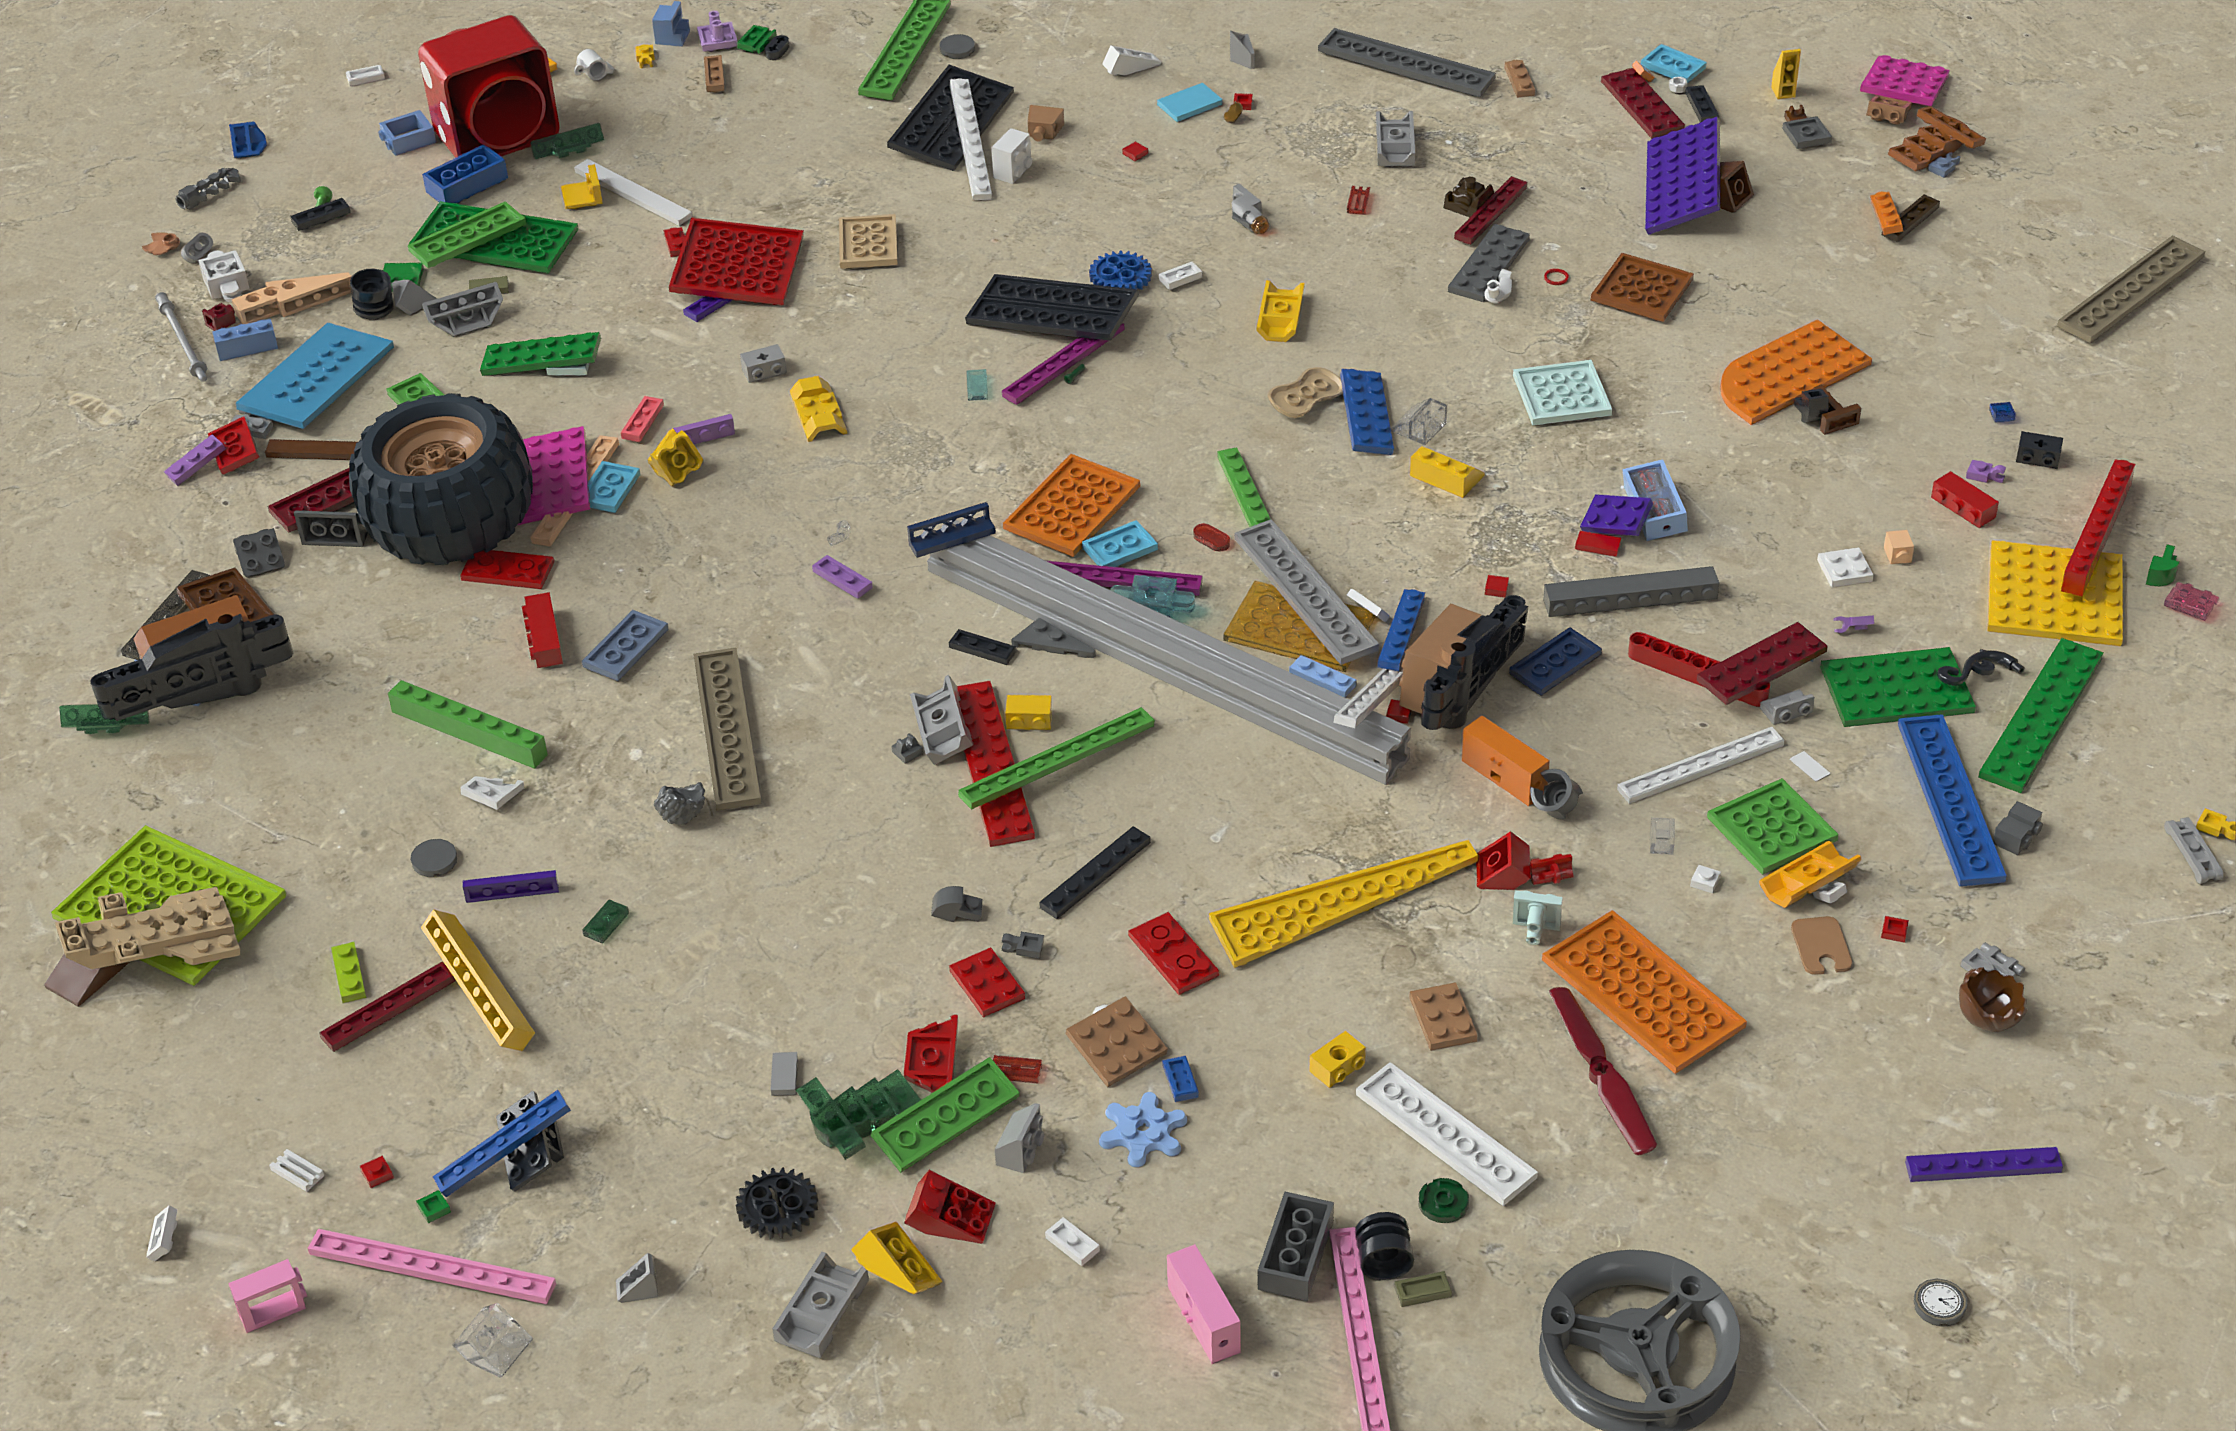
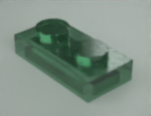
(605, 921)

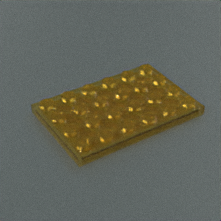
(1273, 626)

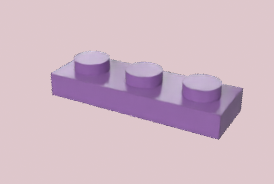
(709, 429)
(194, 460)
(842, 576)

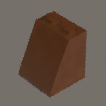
(1734, 185)

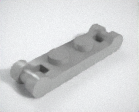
(2194, 850)

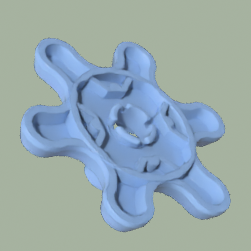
(1142, 1142)

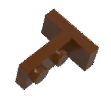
(1837, 416)

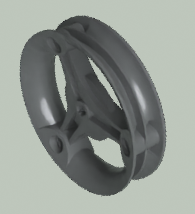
(1638, 1341)

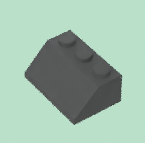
(330, 528)

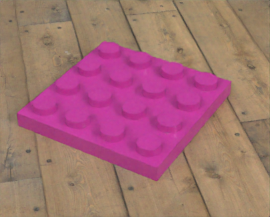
(1905, 80)

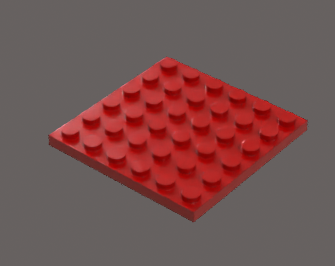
(736, 261)

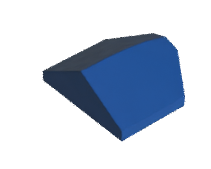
(247, 139)

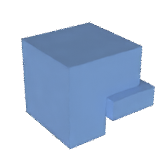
(669, 26)

